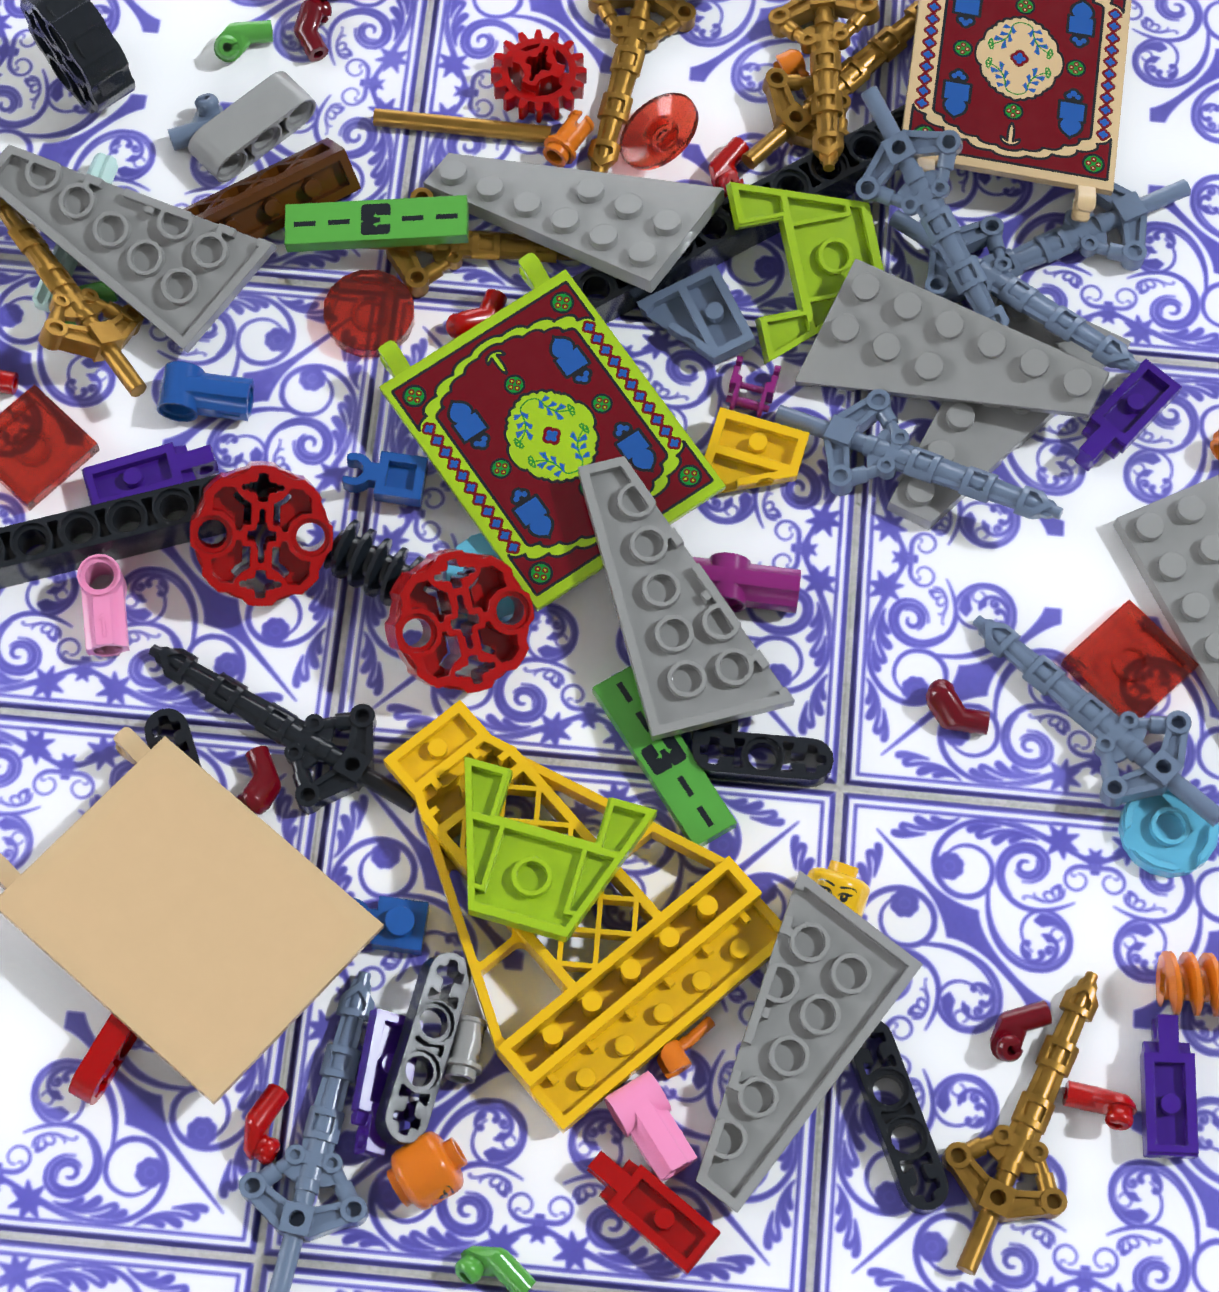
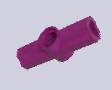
(752, 584)

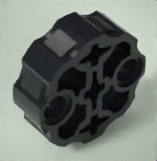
(80, 50)

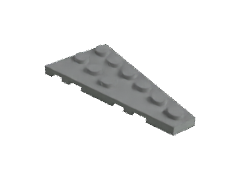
(601, 219)
(935, 350)

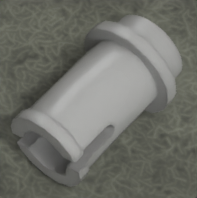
(465, 1050)

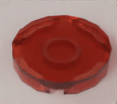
(368, 311)

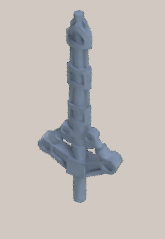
(925, 196)
(1124, 211)
(1013, 290)
(892, 452)
(1116, 736)
(314, 1162)

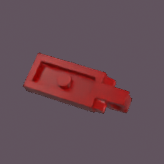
(654, 1211)

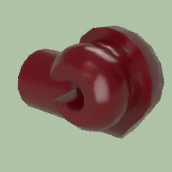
(307, 25)
(950, 711)
(265, 783)
(1012, 1028)

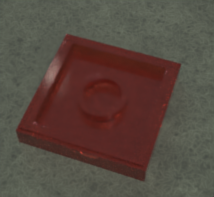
(39, 447)
(1129, 662)

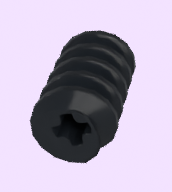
(366, 563)

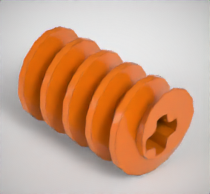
(1188, 981)

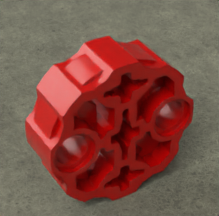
(221, 557)
(491, 582)

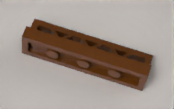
(259, 201)

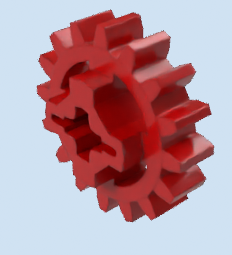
(540, 74)

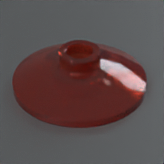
(659, 131)

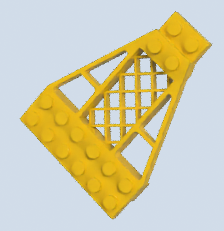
(638, 993)

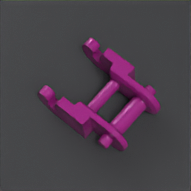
(766, 391)

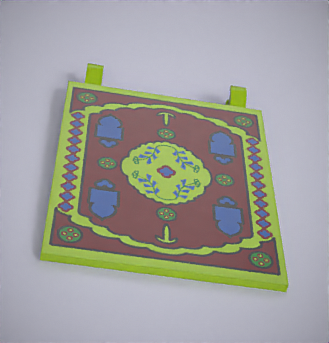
(526, 405)

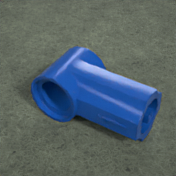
(192, 392)

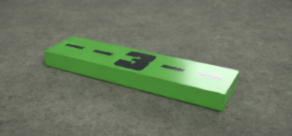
(376, 223)
(666, 763)

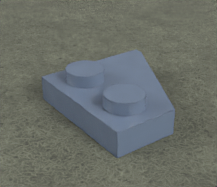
(701, 315)

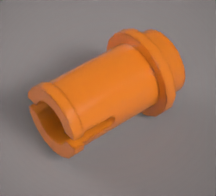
(562, 146)

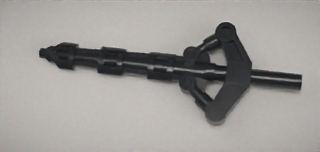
(305, 741)

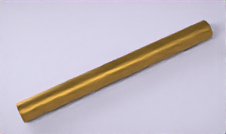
(461, 125)

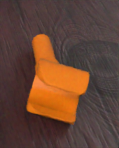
(791, 62)
(673, 1058)

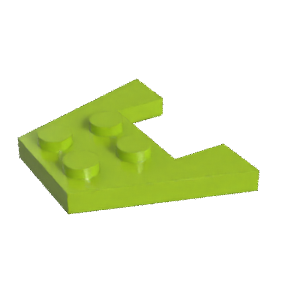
(820, 246)
(534, 874)

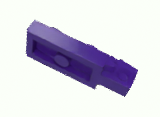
(1126, 414)
(148, 471)
(375, 1062)
(1168, 1093)

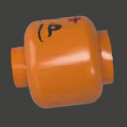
(427, 1170)

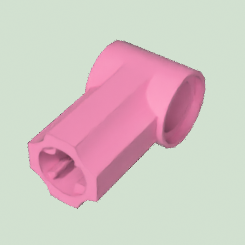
(105, 608)
(644, 1114)

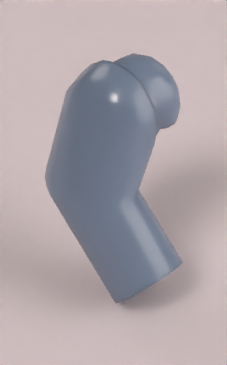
(207, 108)

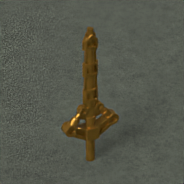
(633, 35)
(824, 44)
(794, 121)
(481, 245)
(70, 303)
(1018, 1145)

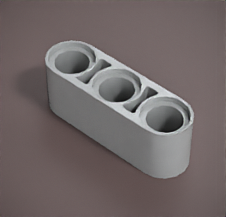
(252, 126)

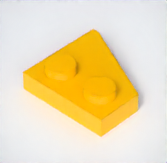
(754, 451)

